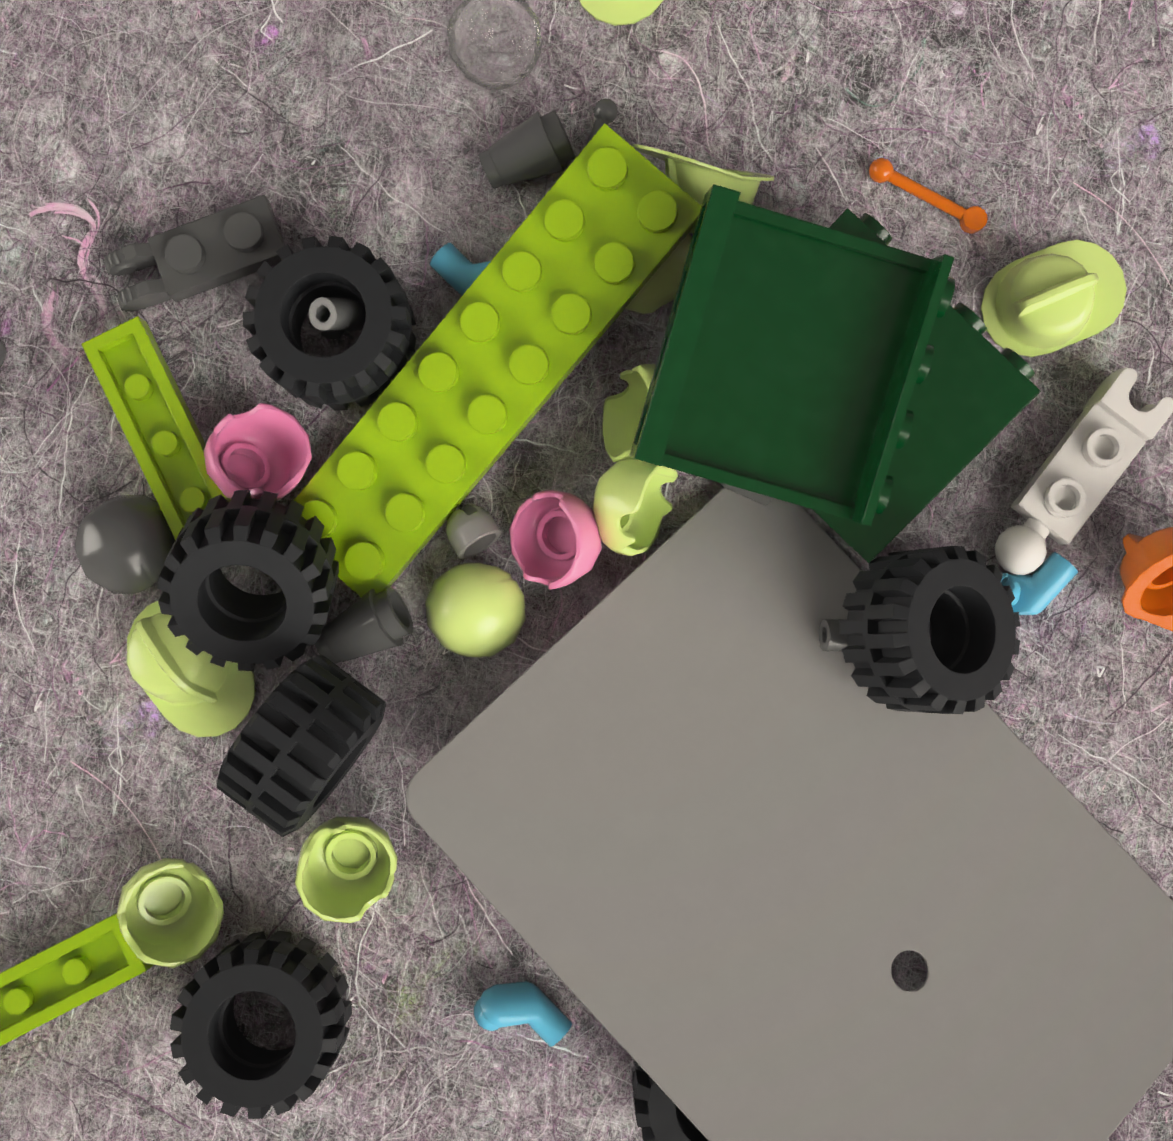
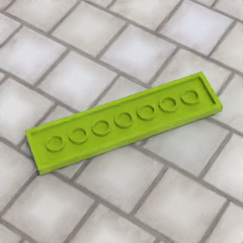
(496, 359)

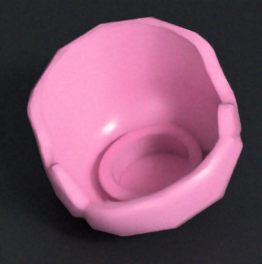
(258, 452)
(554, 538)

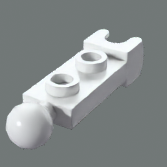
(1080, 471)

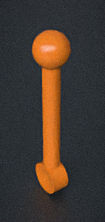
(970, 219)

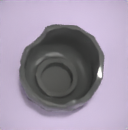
(124, 544)

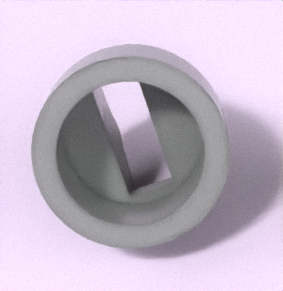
(471, 531)

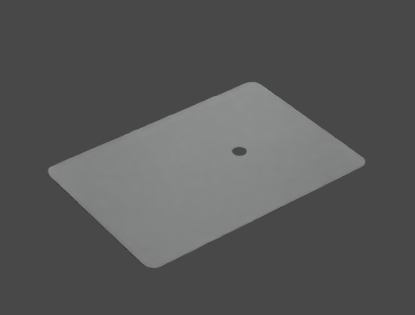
(747, 842)

